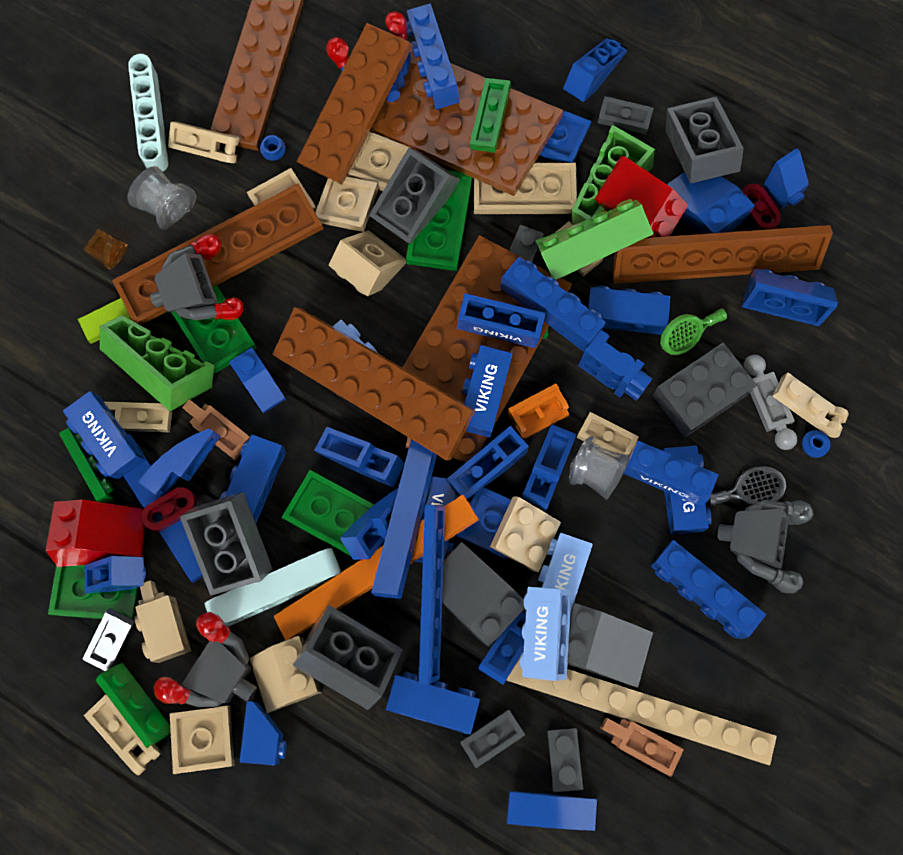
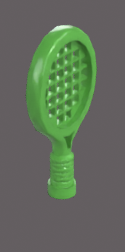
(696, 332)

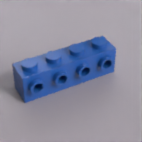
(433, 57)
(561, 309)
(708, 590)

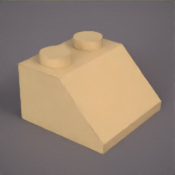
(366, 262)
(278, 678)

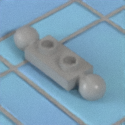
(771, 411)

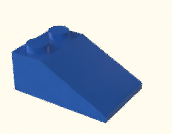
(712, 204)

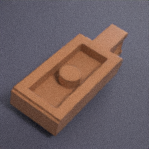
(208, 418)
(644, 745)

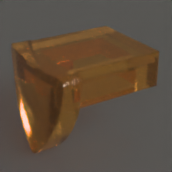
(106, 248)

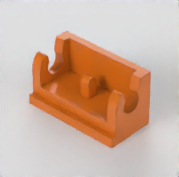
(538, 412)

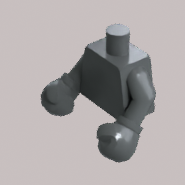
(761, 536)

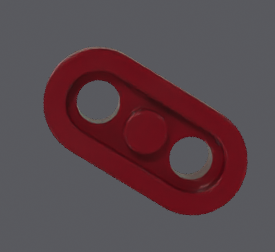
(763, 208)
(169, 507)

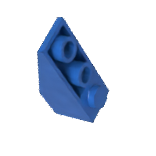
(593, 69)

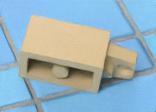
(160, 624)

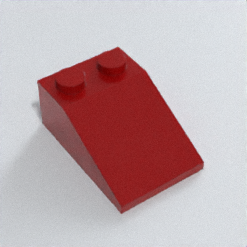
(659, 201)
(93, 531)

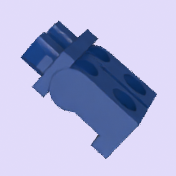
(614, 368)

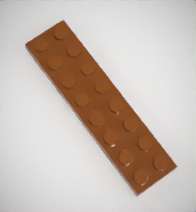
(256, 70)
(244, 243)
(721, 254)
(374, 383)

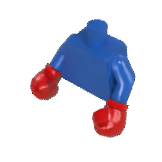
(396, 24)

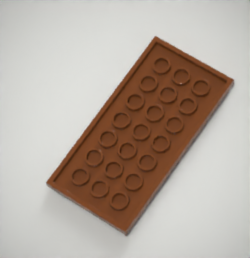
(447, 132)
(445, 352)

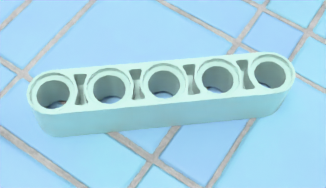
(147, 100)
(275, 588)

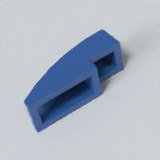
(360, 456)
(178, 462)
(548, 467)
(370, 529)
(551, 811)

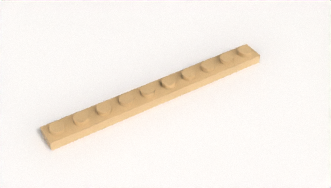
(655, 713)

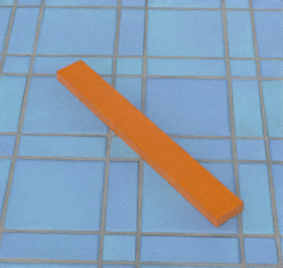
(361, 576)

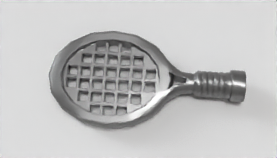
(724, 496)

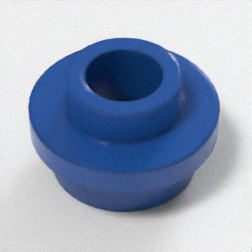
(272, 142)
(810, 449)

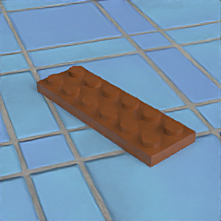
(354, 103)

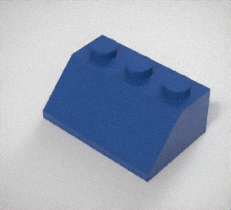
(789, 297)

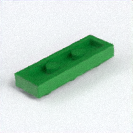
(490, 115)
(99, 486)
(134, 705)

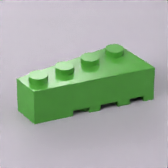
(617, 145)
(594, 238)
(154, 363)

